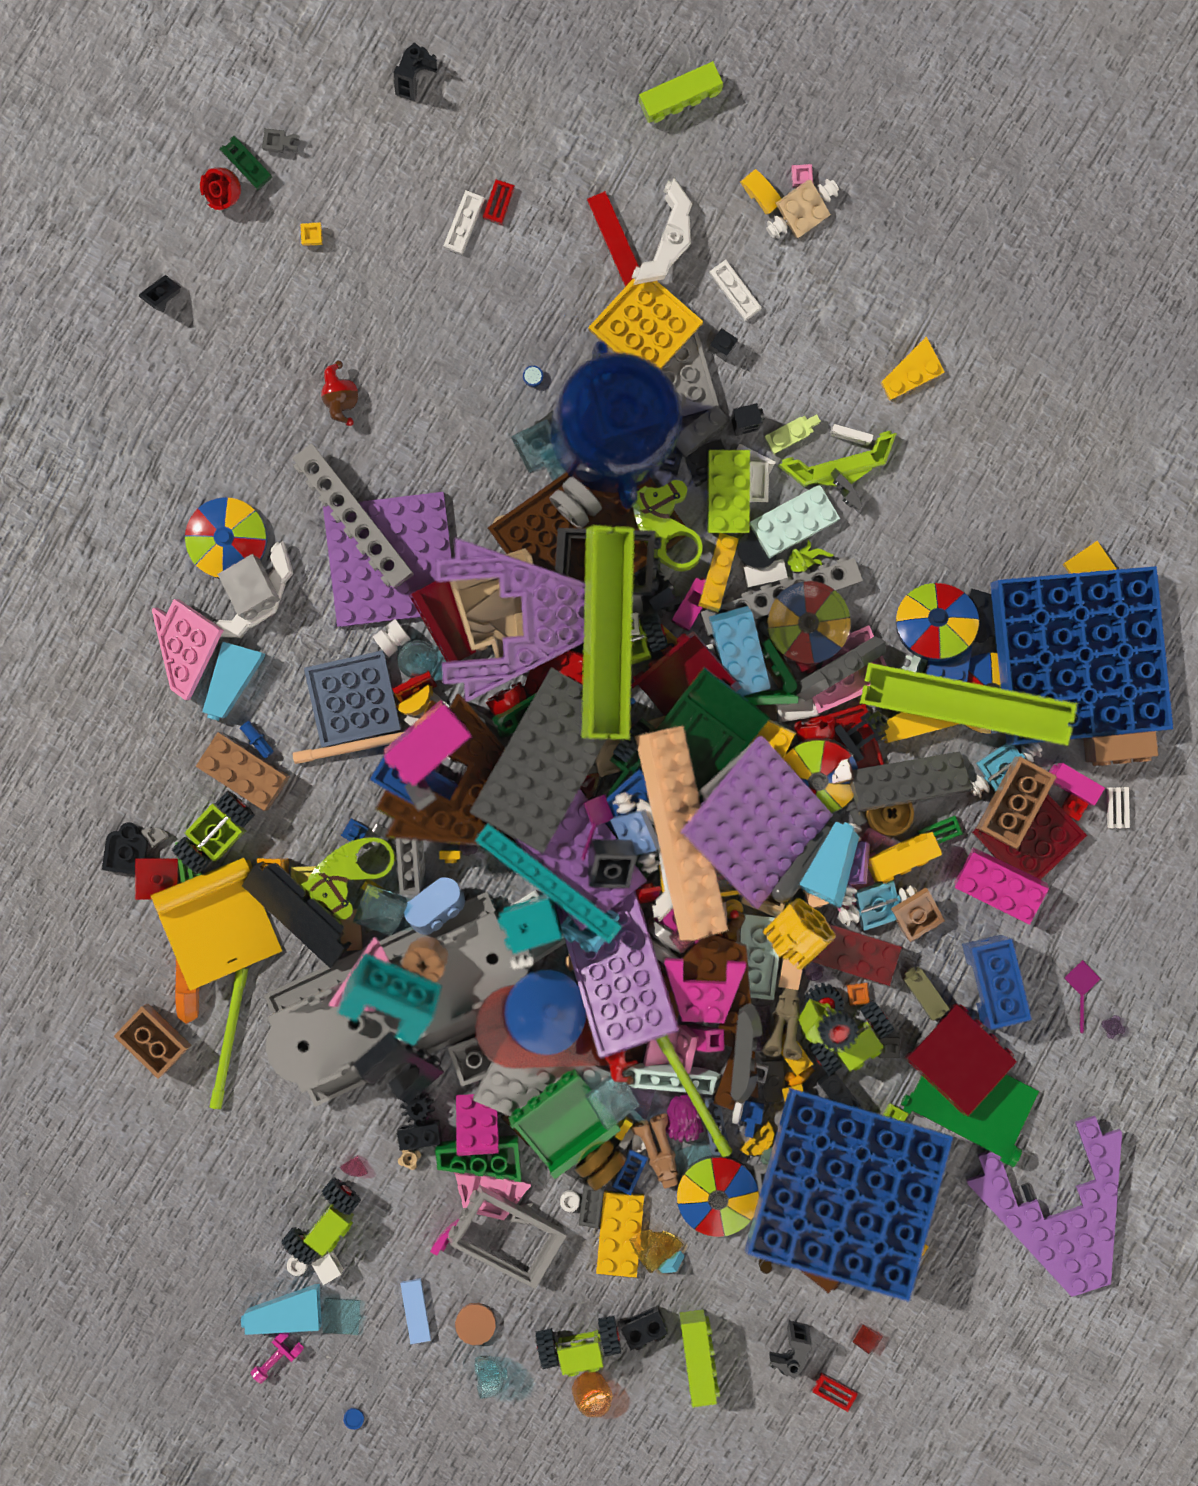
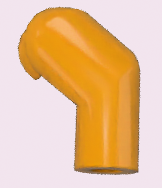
(799, 1079)

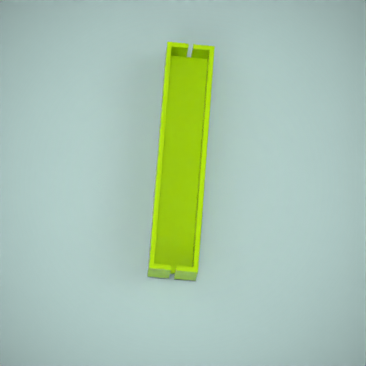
(607, 632)
(968, 704)

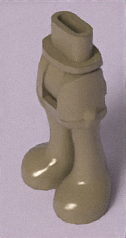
(786, 1013)

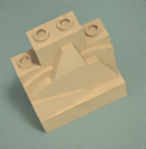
(487, 614)

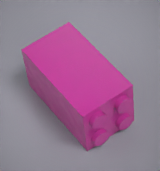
(426, 743)

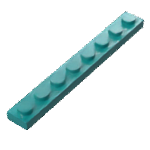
(548, 883)

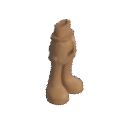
(663, 1161)

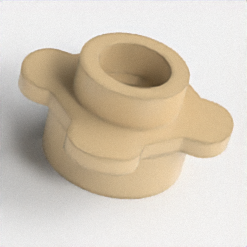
(411, 1164)

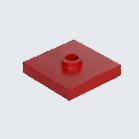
(154, 876)

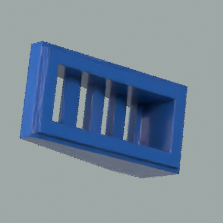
(623, 1187)

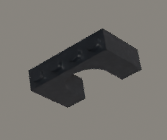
(391, 1052)

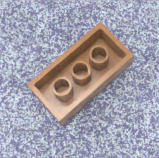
(242, 771)
(1016, 802)

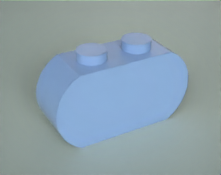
(435, 906)

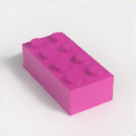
(1001, 885)

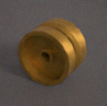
(896, 824)
(601, 1165)

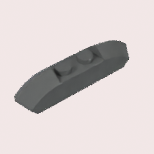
(840, 668)
(747, 1028)

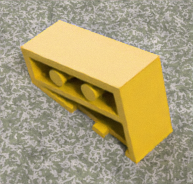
(903, 857)

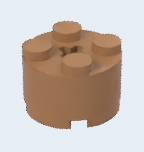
(426, 958)

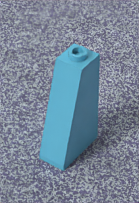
(230, 677)
(832, 865)
(289, 1313)

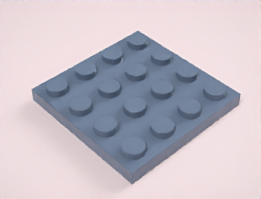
(352, 698)

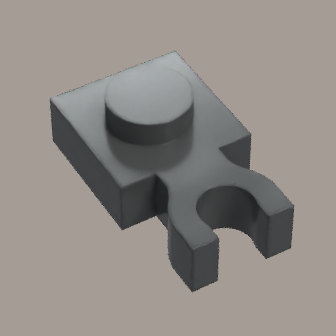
(276, 141)

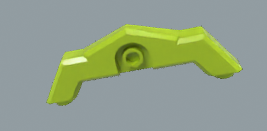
(851, 467)

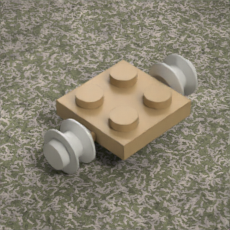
(803, 208)

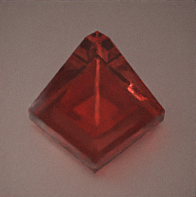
(867, 1339)

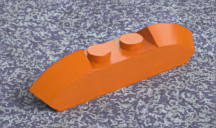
(186, 1001)

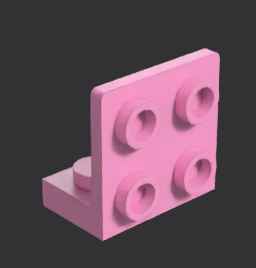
(684, 1046)

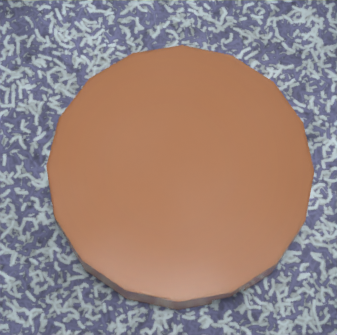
(475, 1324)

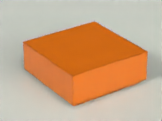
(858, 993)

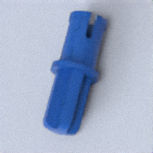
(256, 739)

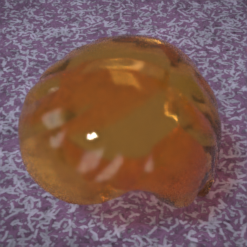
(592, 1394)

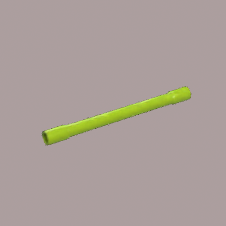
(218, 1090)
(718, 1138)

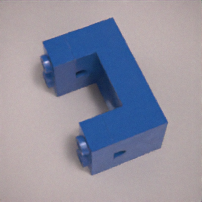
(391, 781)
(997, 981)

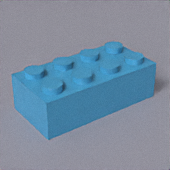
(740, 649)

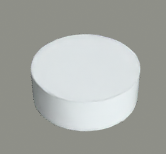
(570, 1201)
(295, 1267)

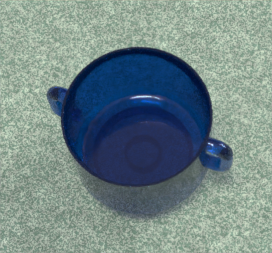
(615, 422)

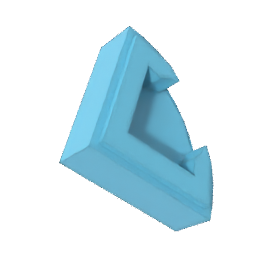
(672, 1264)

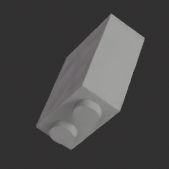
(249, 587)

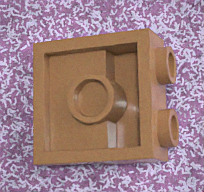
(917, 915)

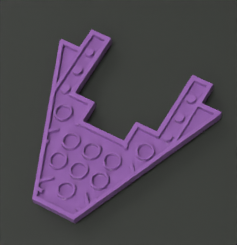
(550, 615)
(1073, 1243)

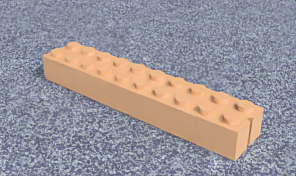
(673, 804)

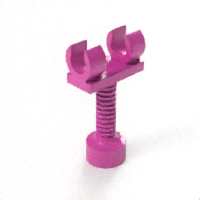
(260, 1373)

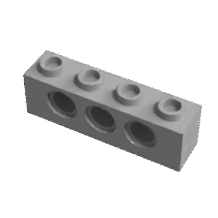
(411, 866)

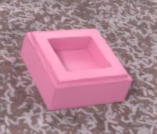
(800, 174)

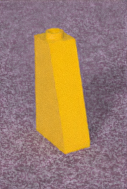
(908, 725)

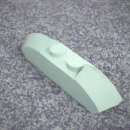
(664, 1078)

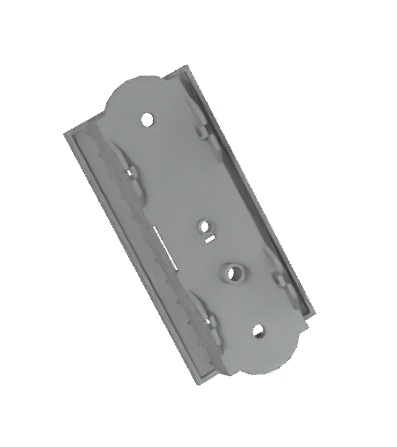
(336, 1042)

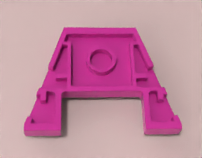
(704, 999)

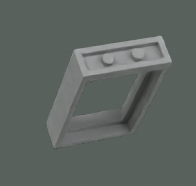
(543, 1258)

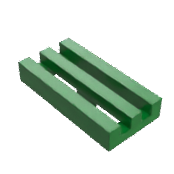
(956, 825)

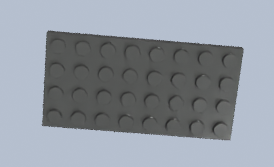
(540, 766)

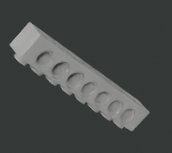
(310, 456)
(850, 577)

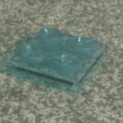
(611, 1101)

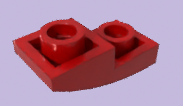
(647, 893)

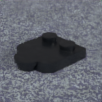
(984, 607)
(123, 848)

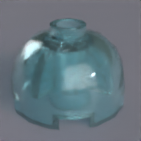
(425, 662)
(489, 1376)

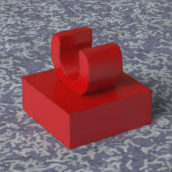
(1074, 807)

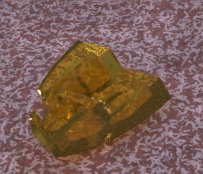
(654, 1247)

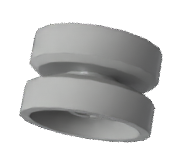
(575, 503)
(662, 942)

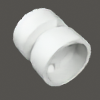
(391, 637)

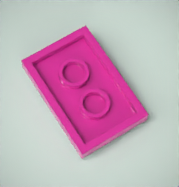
(475, 1127)

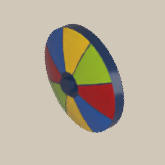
(937, 622)

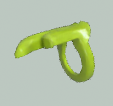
(802, 559)

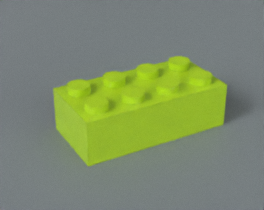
(728, 491)
(698, 1354)

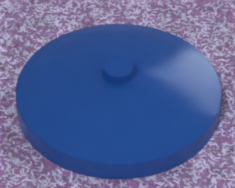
(545, 1012)

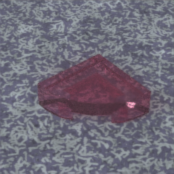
(354, 1167)

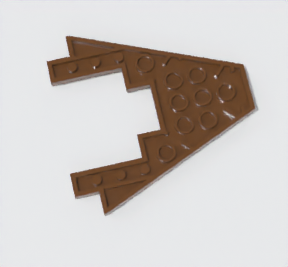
(708, 962)

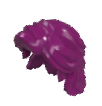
(683, 1119)

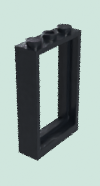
(563, 556)

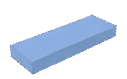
(415, 1311)

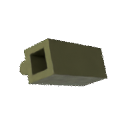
(925, 993)

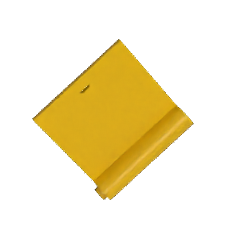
(215, 924)

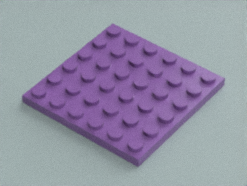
(417, 532)
(757, 822)

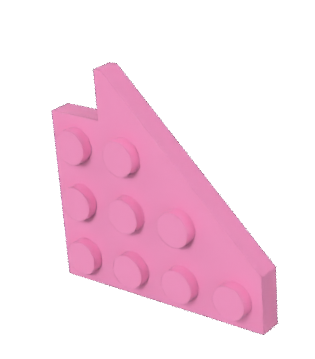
(185, 644)
(853, 684)

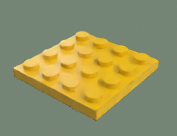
(646, 323)

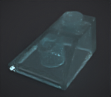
(535, 447)
(380, 910)

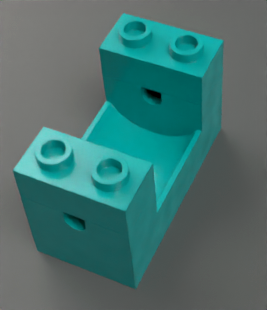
(541, 922)
(393, 992)

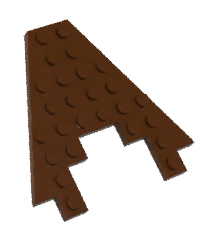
(443, 818)

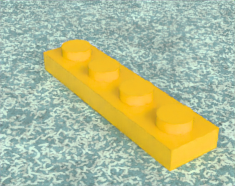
(718, 572)

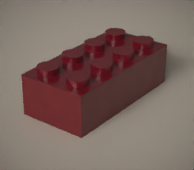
(860, 955)

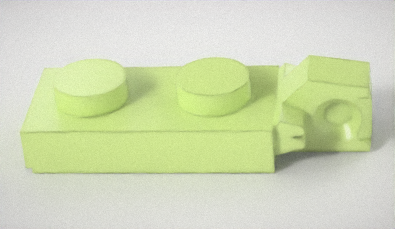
(791, 433)

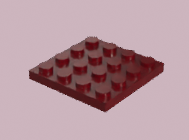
(1044, 844)

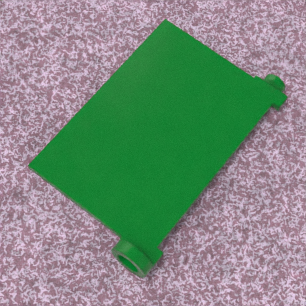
(993, 1122)

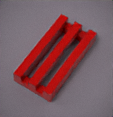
(494, 218)
(819, 1383)

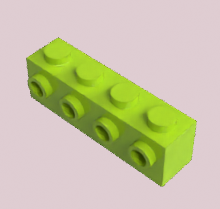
(680, 92)

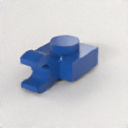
(752, 1114)

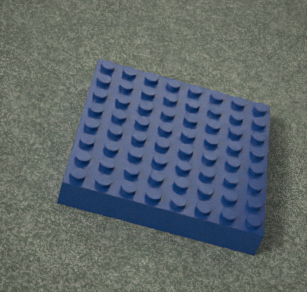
(1086, 644)
(848, 1194)

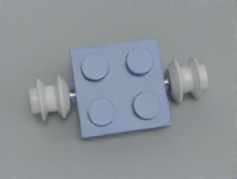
(638, 828)

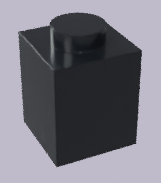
(723, 344)

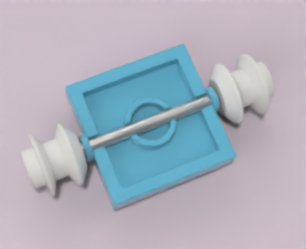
(997, 763)
(875, 904)

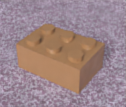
(1120, 748)
(152, 1040)

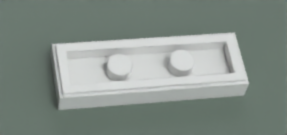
(464, 222)
(735, 290)

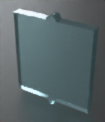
(688, 1155)
(341, 1316)

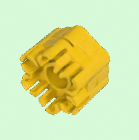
(802, 931)

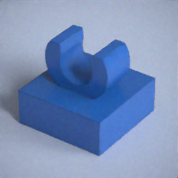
(354, 830)

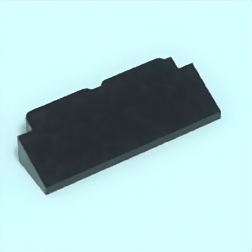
(301, 916)

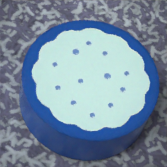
(533, 376)

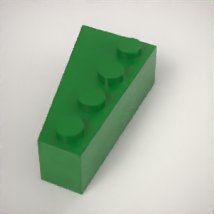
(500, 1165)

